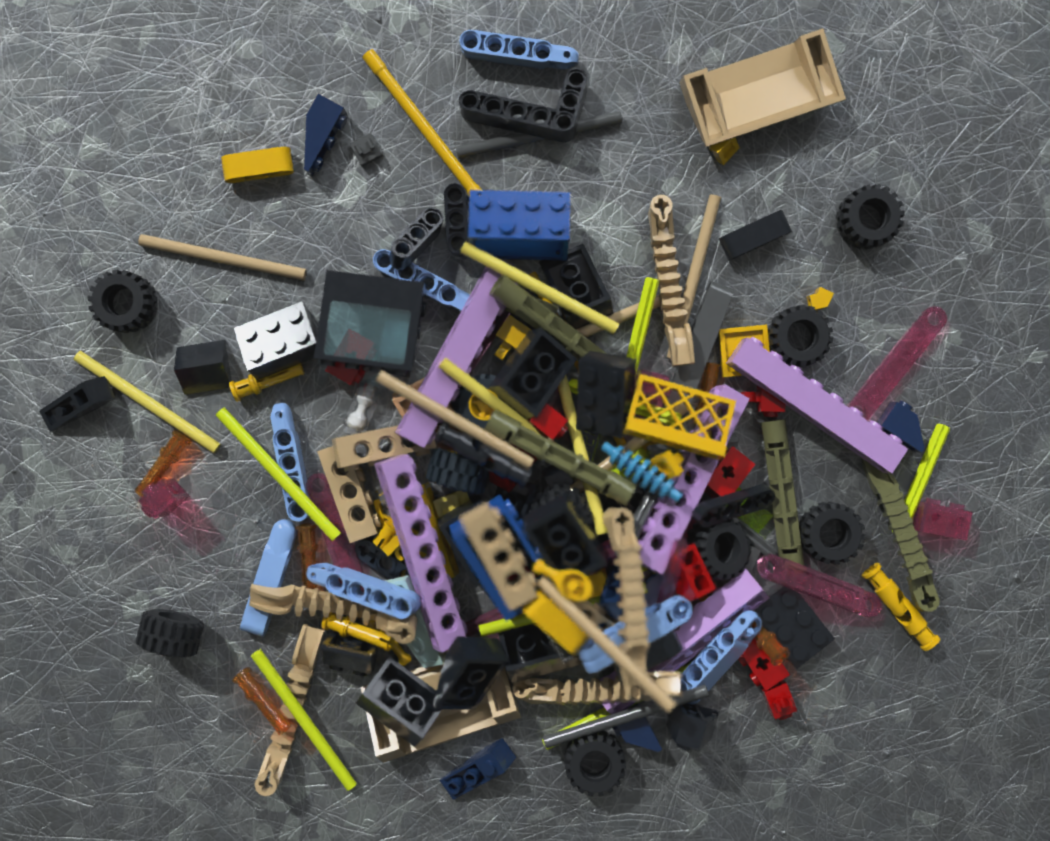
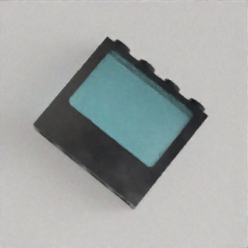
(369, 322)

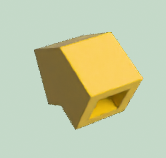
(820, 298)

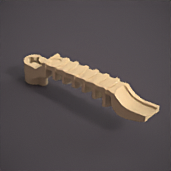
(662, 238)
(625, 542)
(282, 599)
(300, 676)
(559, 693)

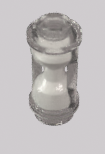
(356, 420)

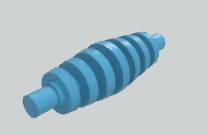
(641, 471)

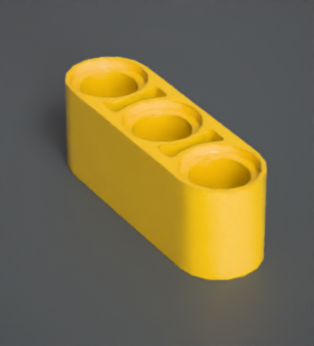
(257, 164)
(555, 622)

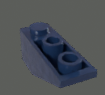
(321, 127)
(479, 769)

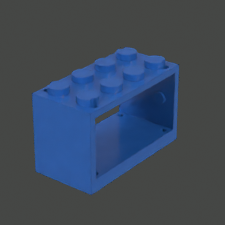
(520, 224)
(463, 542)

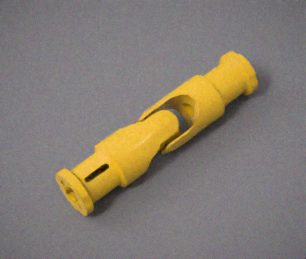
(899, 604)

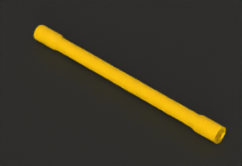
(380, 69)

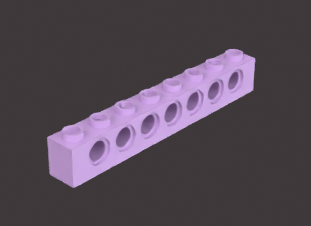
(700, 472)
(410, 544)

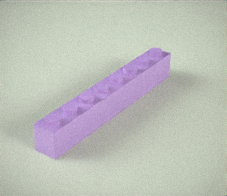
(460, 348)
(816, 405)
(705, 622)

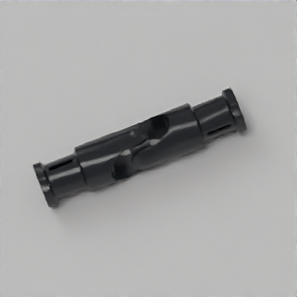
(478, 452)

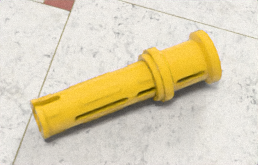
(251, 385)
(346, 628)

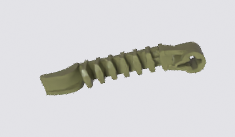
(920, 576)

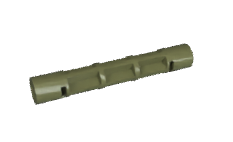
(539, 316)
(606, 481)
(782, 483)

